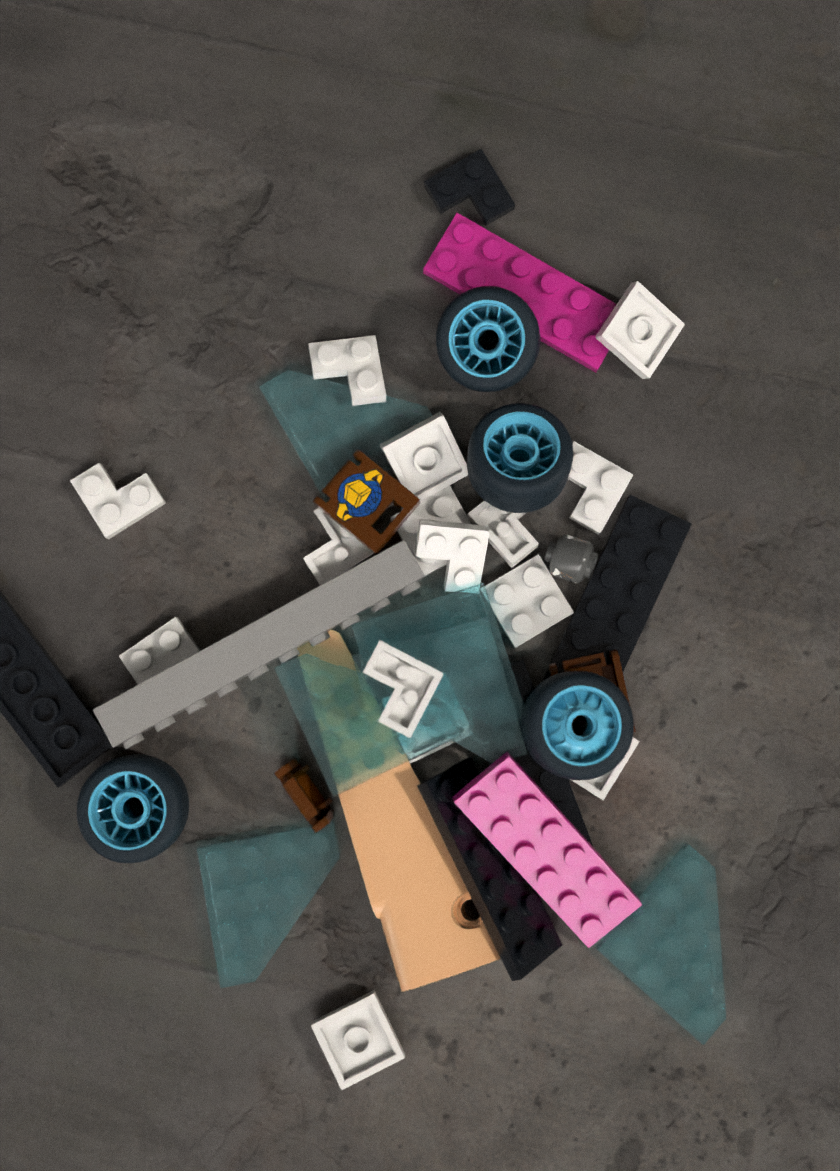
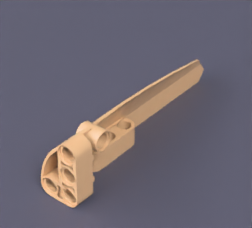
(408, 869)

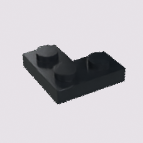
(474, 180)

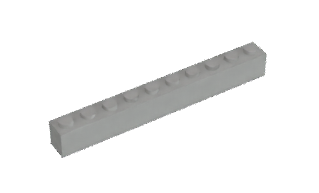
(259, 644)

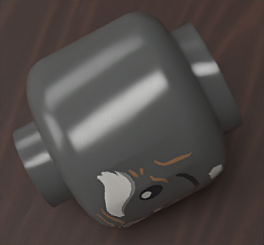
(571, 558)

